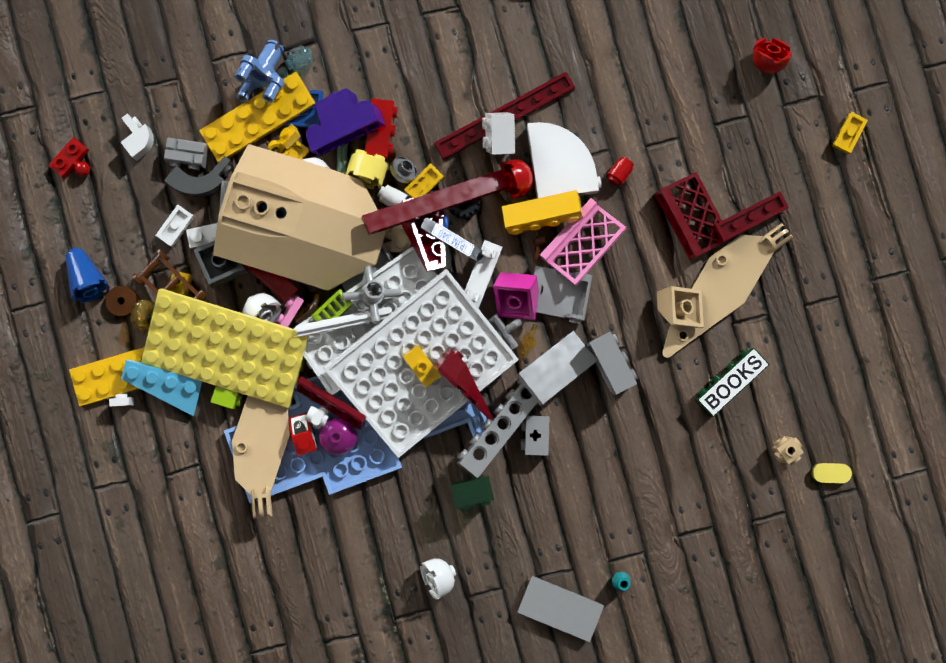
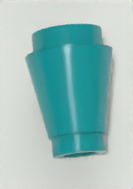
(618, 578)

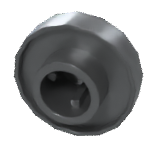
(403, 169)

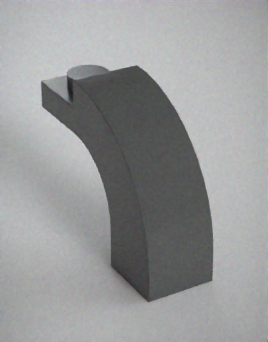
(202, 185)

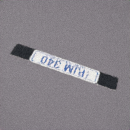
(452, 239)

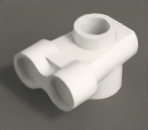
(317, 417)

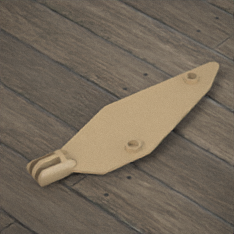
(727, 282)
(259, 449)

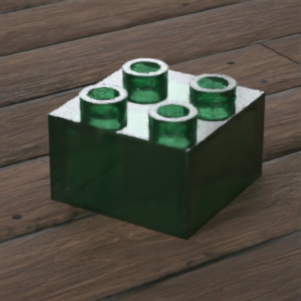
(472, 492)

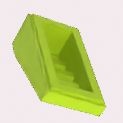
(333, 299)

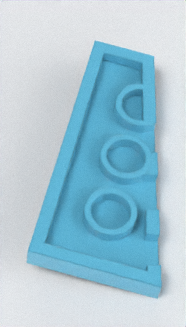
(168, 386)

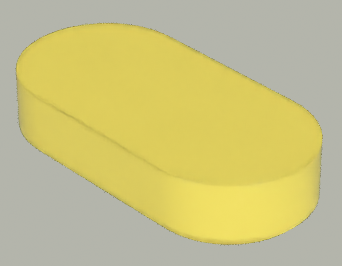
(831, 473)

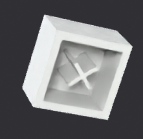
(499, 133)

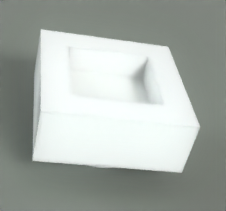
(121, 400)

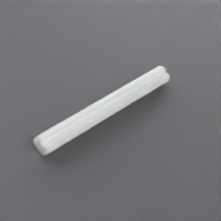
(340, 322)

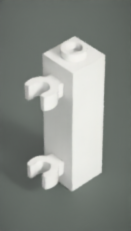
(482, 272)

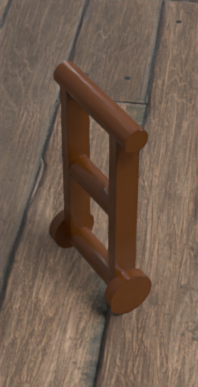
(163, 257)

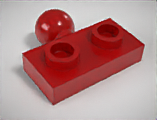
(70, 158)

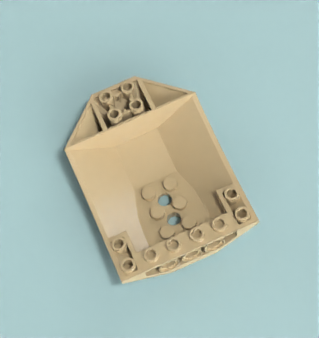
(323, 229)

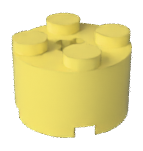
(367, 168)

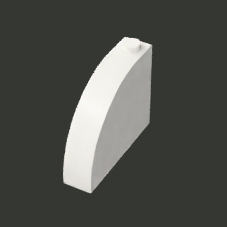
(560, 161)

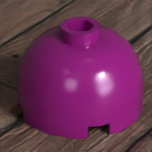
(338, 437)

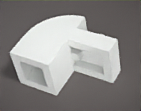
(140, 140)

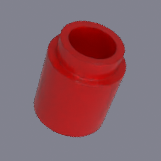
(620, 171)

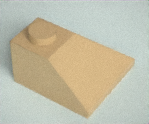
(681, 306)

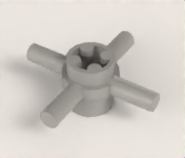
(378, 294)

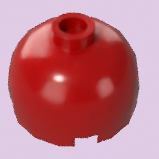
(771, 55)
(518, 176)

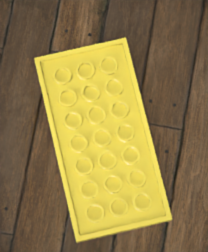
(224, 348)

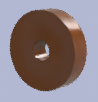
(115, 295)

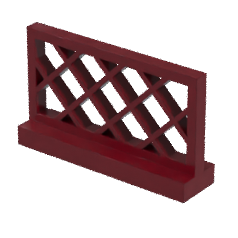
(677, 218)

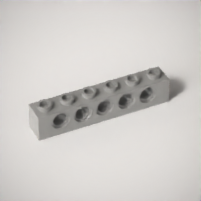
(524, 406)

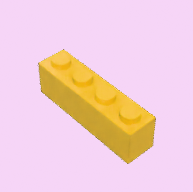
(542, 212)

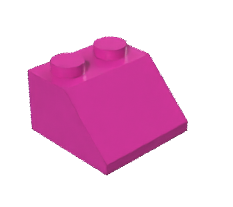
(516, 295)

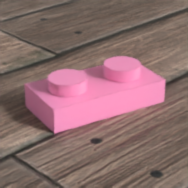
(292, 306)

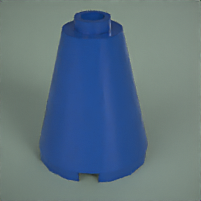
(84, 278)

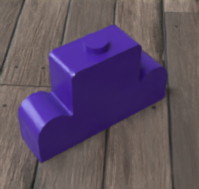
(342, 121)

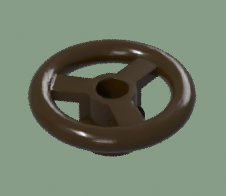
(307, 309)

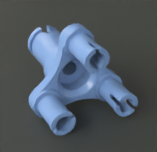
(260, 73)

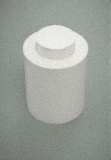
(391, 196)

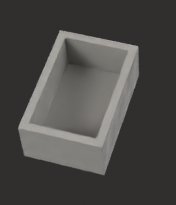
(612, 363)

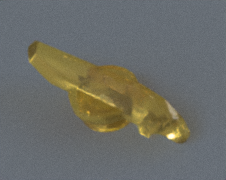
(529, 341)

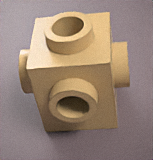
(781, 450)

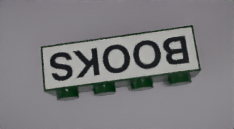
(731, 382)

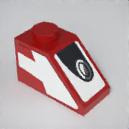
(302, 435)

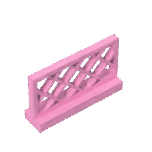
(568, 235)

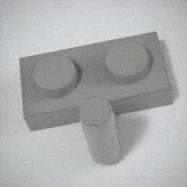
(504, 331)

